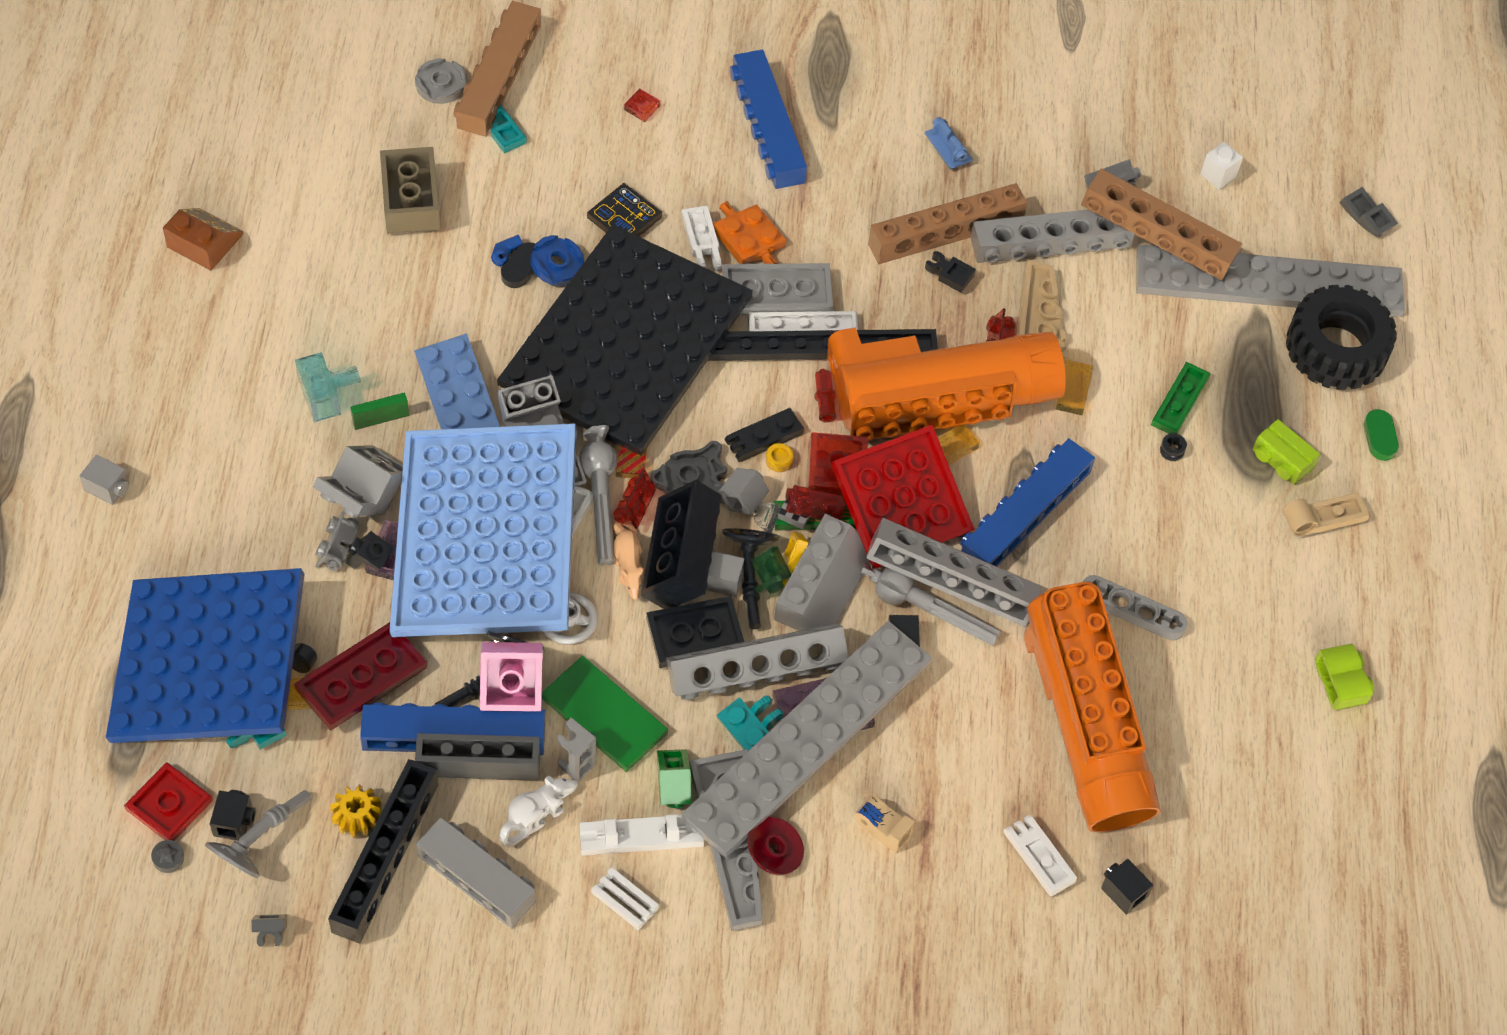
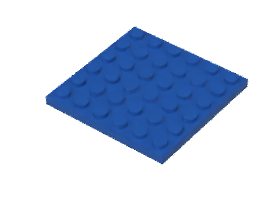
(206, 656)

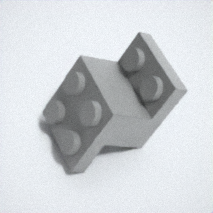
(362, 481)

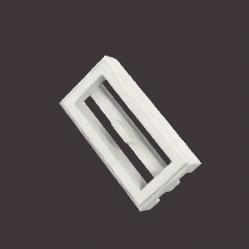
(606, 882)

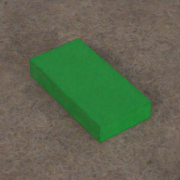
(379, 411)

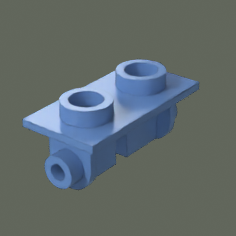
(947, 144)

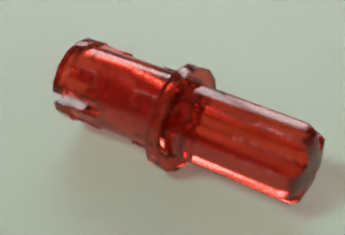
(825, 395)

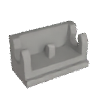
(580, 749)

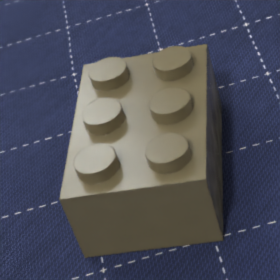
(410, 190)

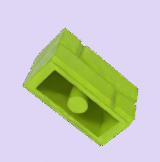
(1286, 452)

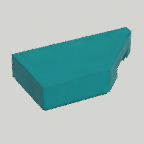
(506, 131)

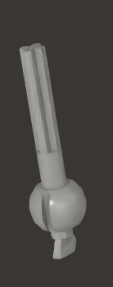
(598, 463)
(896, 588)

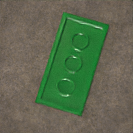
(606, 711)

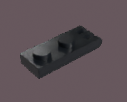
(763, 434)

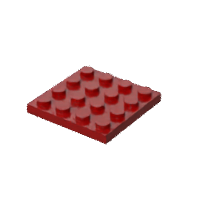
(906, 484)

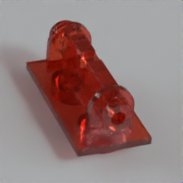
(1000, 326)
(636, 500)
(814, 502)

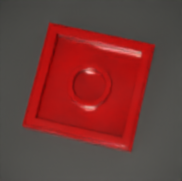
(168, 802)

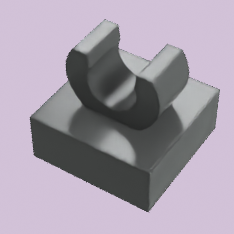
(269, 924)

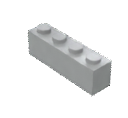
(477, 872)

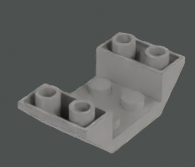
(534, 404)

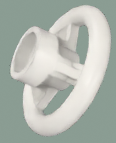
(578, 619)

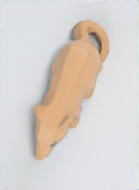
(629, 557)

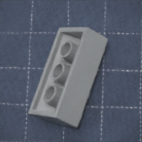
(823, 577)

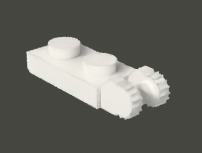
(701, 235)

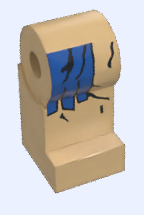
(884, 823)

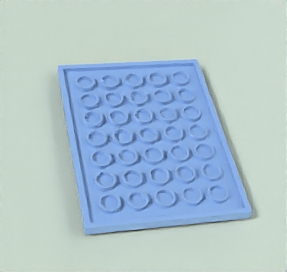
(485, 531)

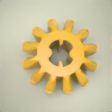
(346, 806)

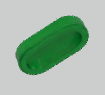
(1381, 434)

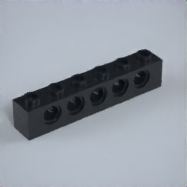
(383, 851)

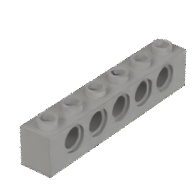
(1046, 236)
(952, 571)
(682, 667)

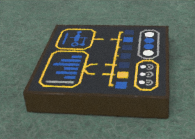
(625, 210)

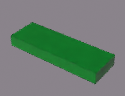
(1180, 398)

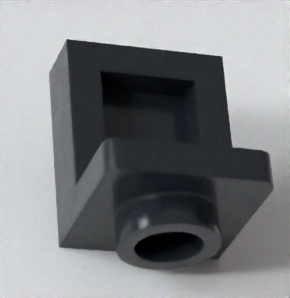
(369, 549)

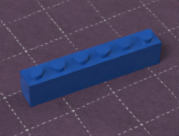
(768, 119)
(1029, 503)
(396, 727)

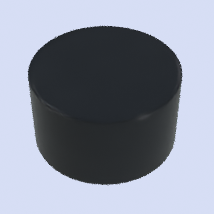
(303, 658)

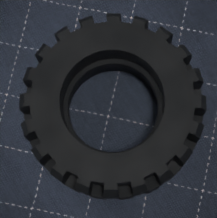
(1346, 310)

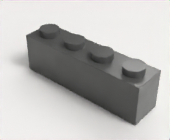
(480, 756)

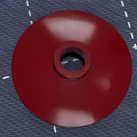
(782, 839)

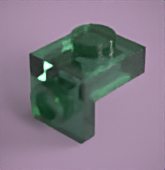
(771, 570)

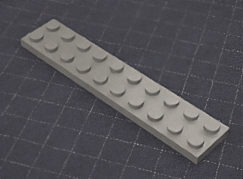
(1263, 279)
(806, 739)

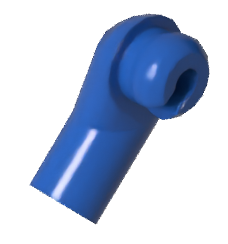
(504, 248)

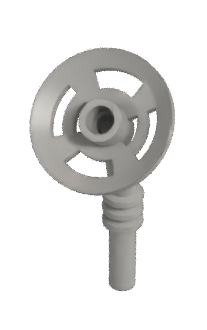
(238, 851)

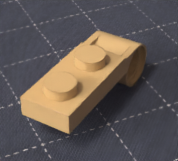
(1325, 514)

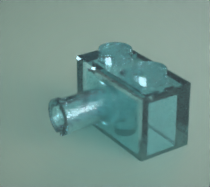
(321, 385)

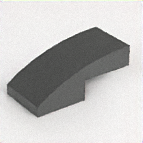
(1366, 213)

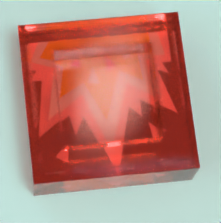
(642, 105)

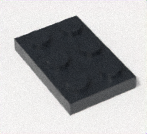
(693, 628)

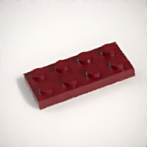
(360, 676)

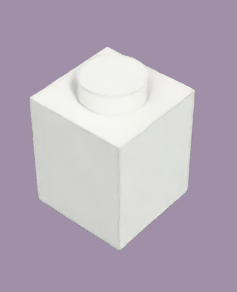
(1221, 165)

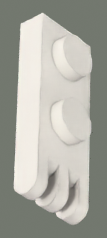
(1040, 855)

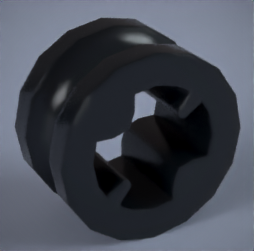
(1178, 453)

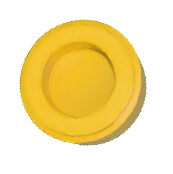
(779, 457)

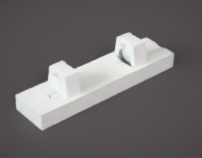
(637, 835)

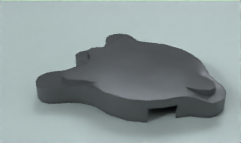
(690, 466)

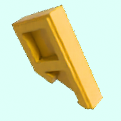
(794, 551)

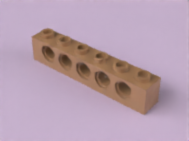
(942, 223)
(1161, 224)

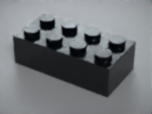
(681, 545)

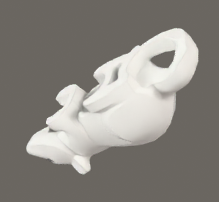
(530, 808)

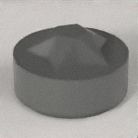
(167, 856)

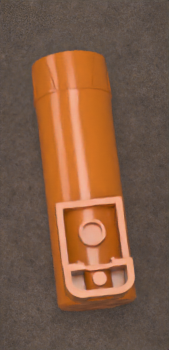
(898, 389)
(1092, 706)

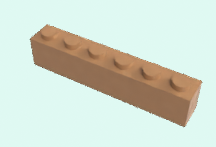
(498, 68)

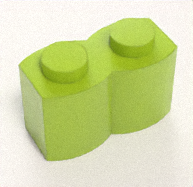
(1343, 676)

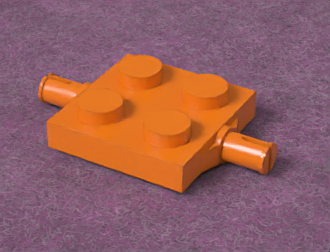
(749, 234)

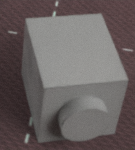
(104, 479)
(744, 491)
(725, 574)

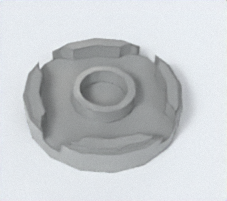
(440, 81)

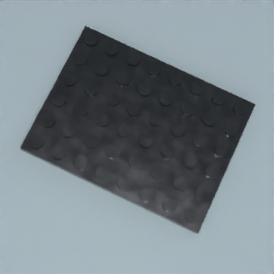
(628, 336)

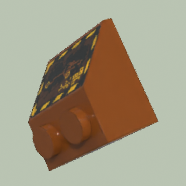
(200, 236)

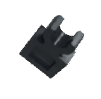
(952, 273)

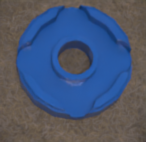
(548, 270)

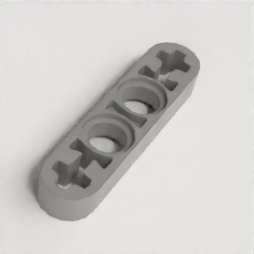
(1135, 603)

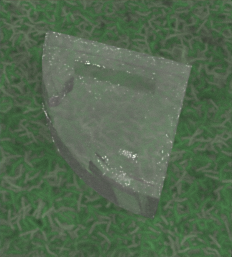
(766, 515)

